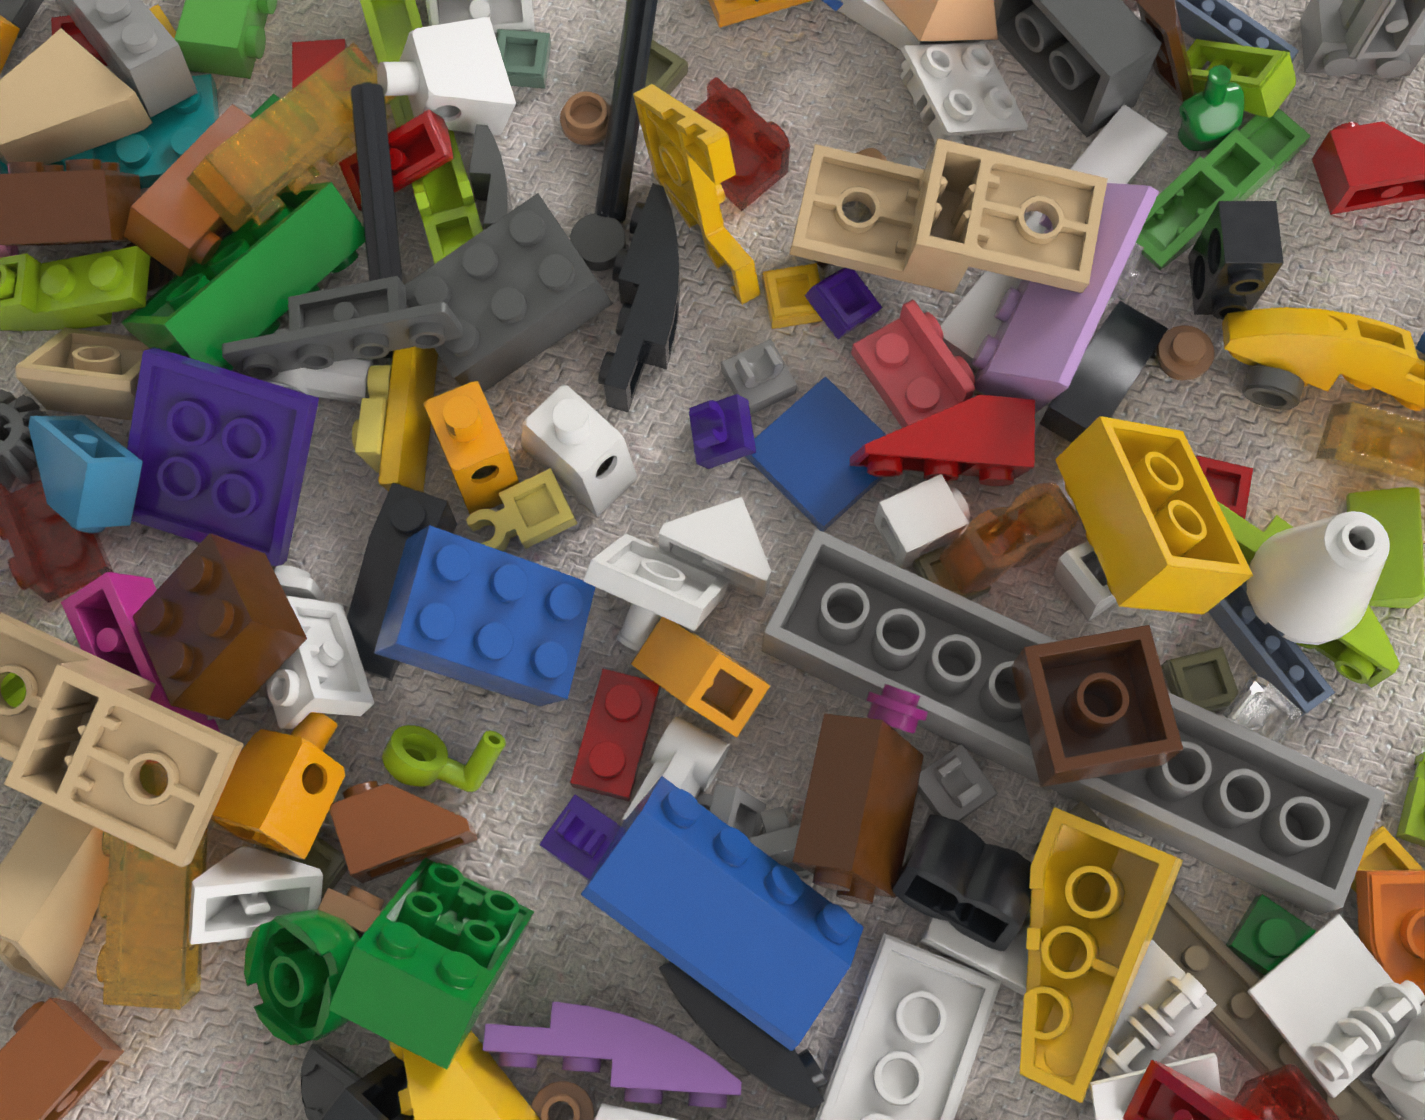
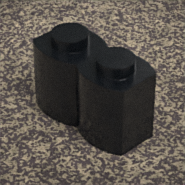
(966, 882)

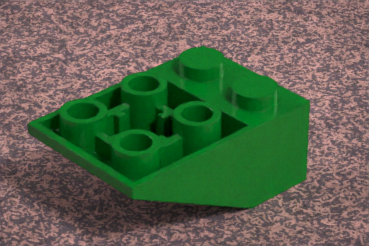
(430, 961)

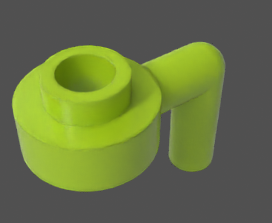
(420, 758)

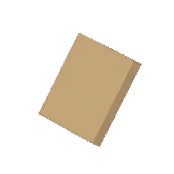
(85, 373)

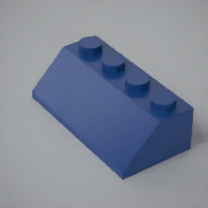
(725, 912)

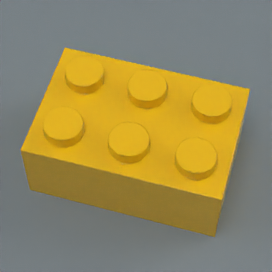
(1151, 517)

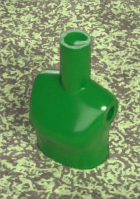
(1212, 112)

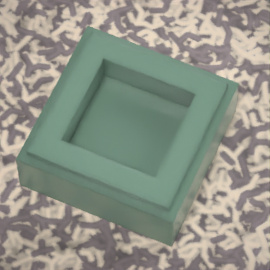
(525, 56)

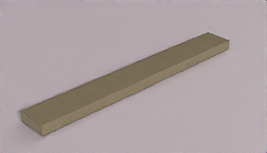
(1237, 1015)

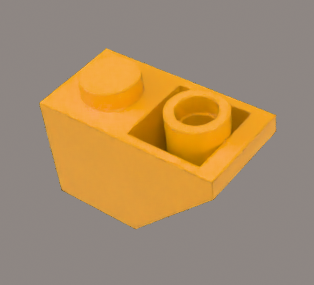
(700, 675)

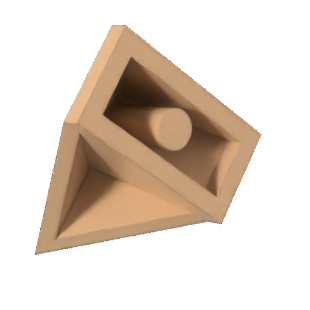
(947, 19)

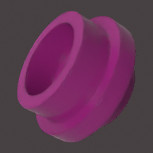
(896, 708)

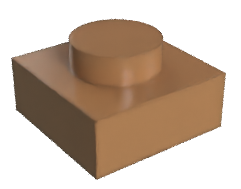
(356, 907)

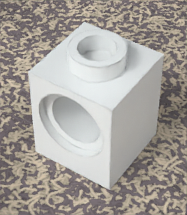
(921, 519)

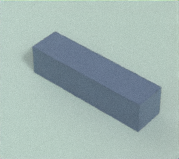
(1227, 24)
(1269, 653)

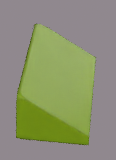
(1399, 513)

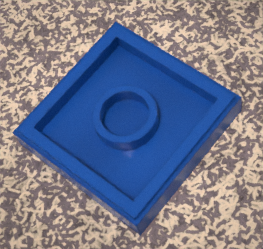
(811, 450)

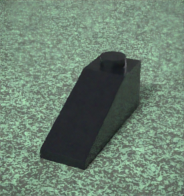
(400, 517)

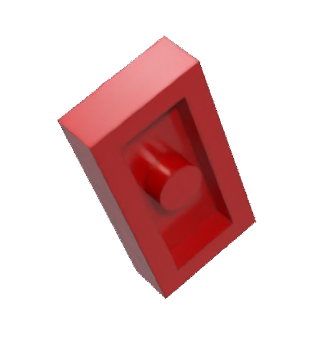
(615, 735)

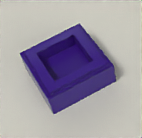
(843, 301)

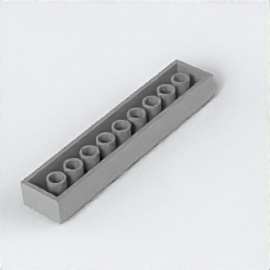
(1221, 799)

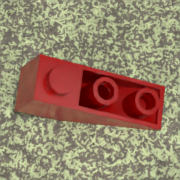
(974, 438)

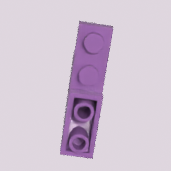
(642, 1055)

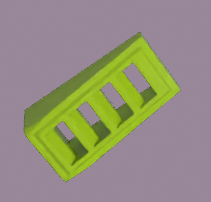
(1268, 72)

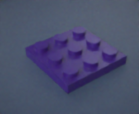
(219, 453)

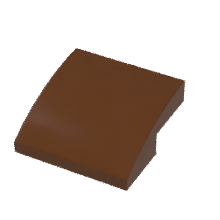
(1172, 58)

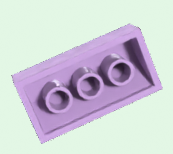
(1050, 327)

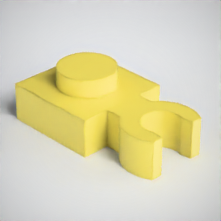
(369, 428)
(532, 511)

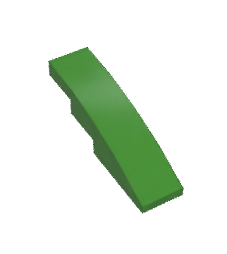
(1227, 173)

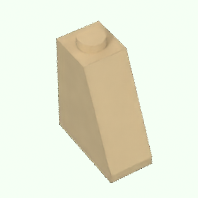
(63, 104)
(50, 895)

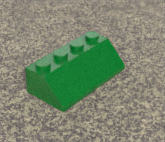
(251, 277)

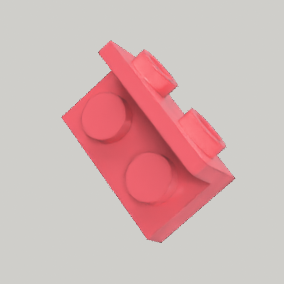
(914, 366)

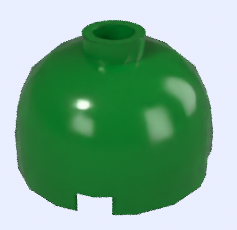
(297, 971)

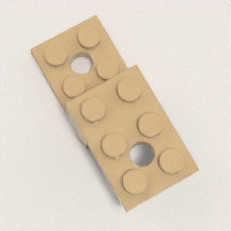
(950, 217)
(90, 732)

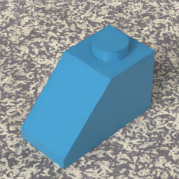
(85, 472)

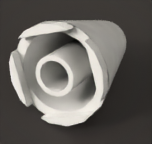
(1318, 576)

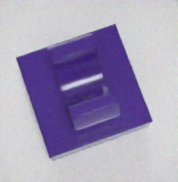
(721, 431)
(580, 837)

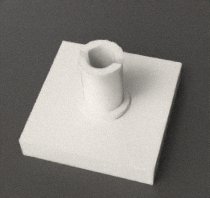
(656, 587)

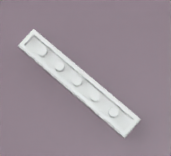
(1114, 154)

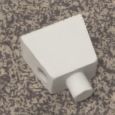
(454, 74)
(574, 443)

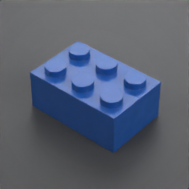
(485, 617)

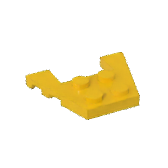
(690, 162)

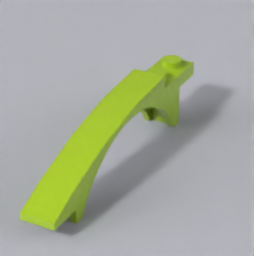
(445, 193)

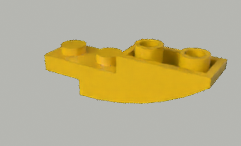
(1326, 344)

